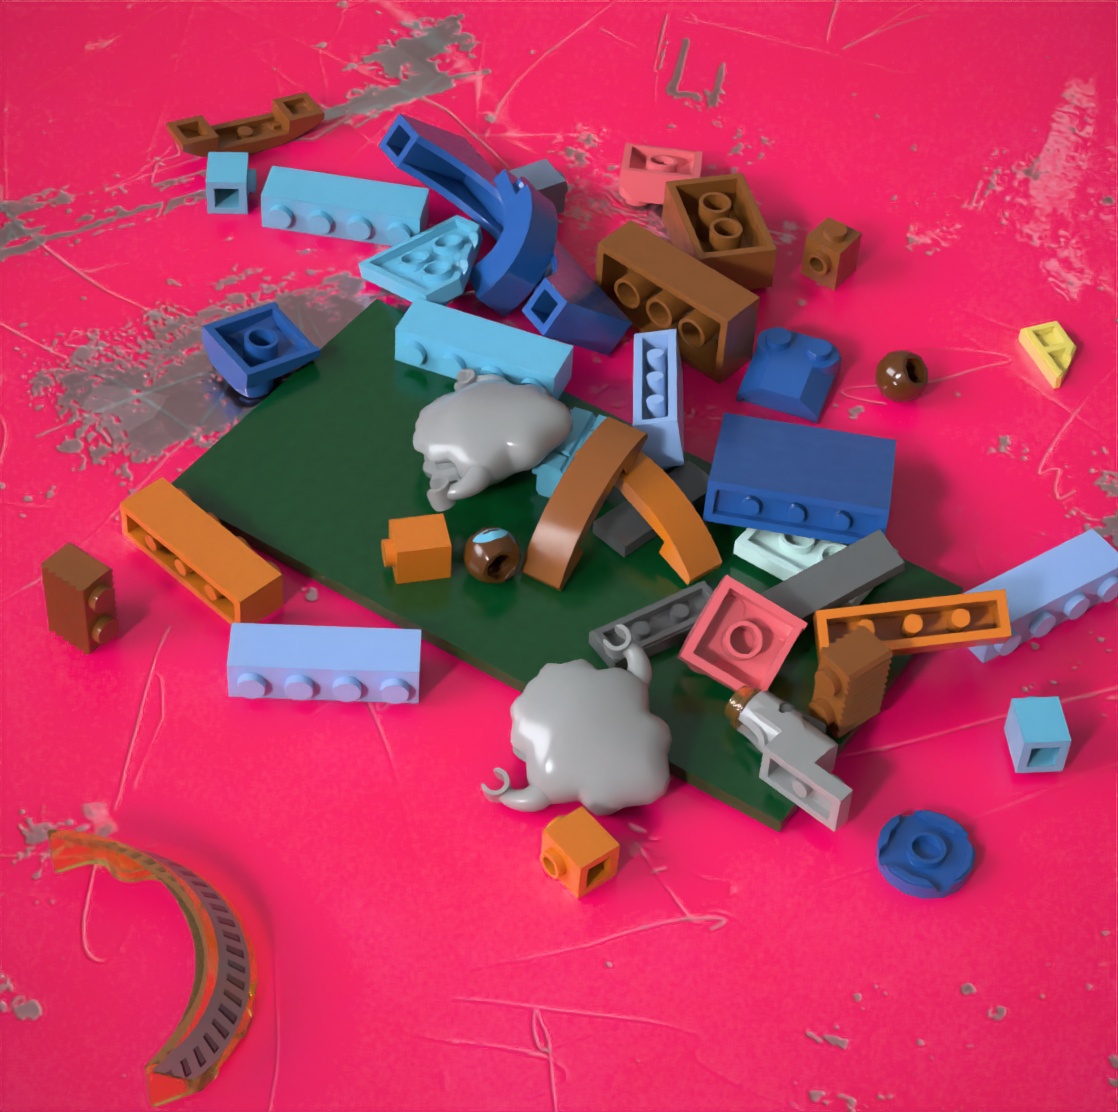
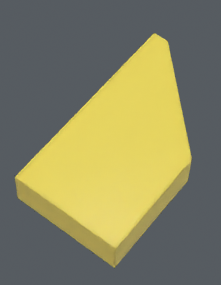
(1049, 349)

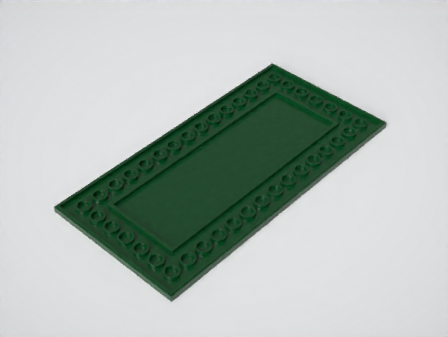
(336, 460)

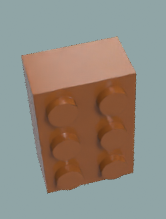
(721, 227)

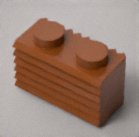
(79, 598)
(850, 681)

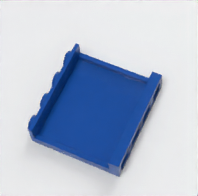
(800, 480)

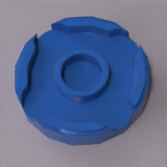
(925, 854)

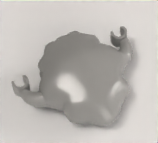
(486, 434)
(588, 736)

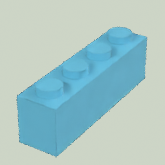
(343, 206)
(453, 340)

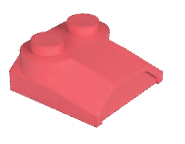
(649, 167)
(740, 637)

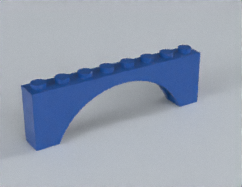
(566, 299)

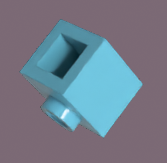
(229, 182)
(1037, 734)

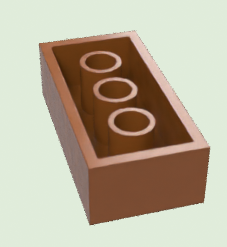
(672, 290)

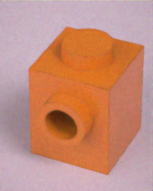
(418, 548)
(579, 852)

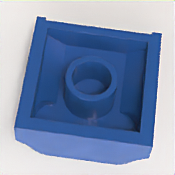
(256, 348)
(791, 373)

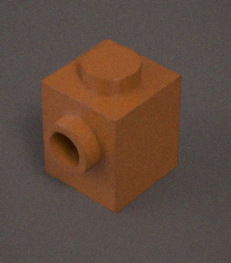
(831, 253)

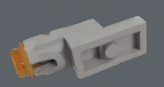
(795, 753)

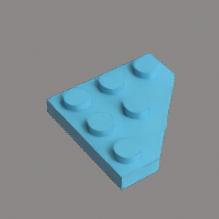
(428, 264)

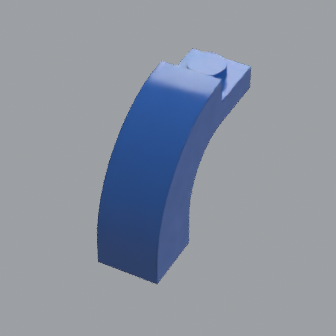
(523, 248)

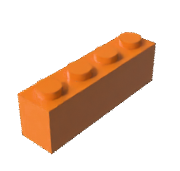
(202, 553)
(922, 623)

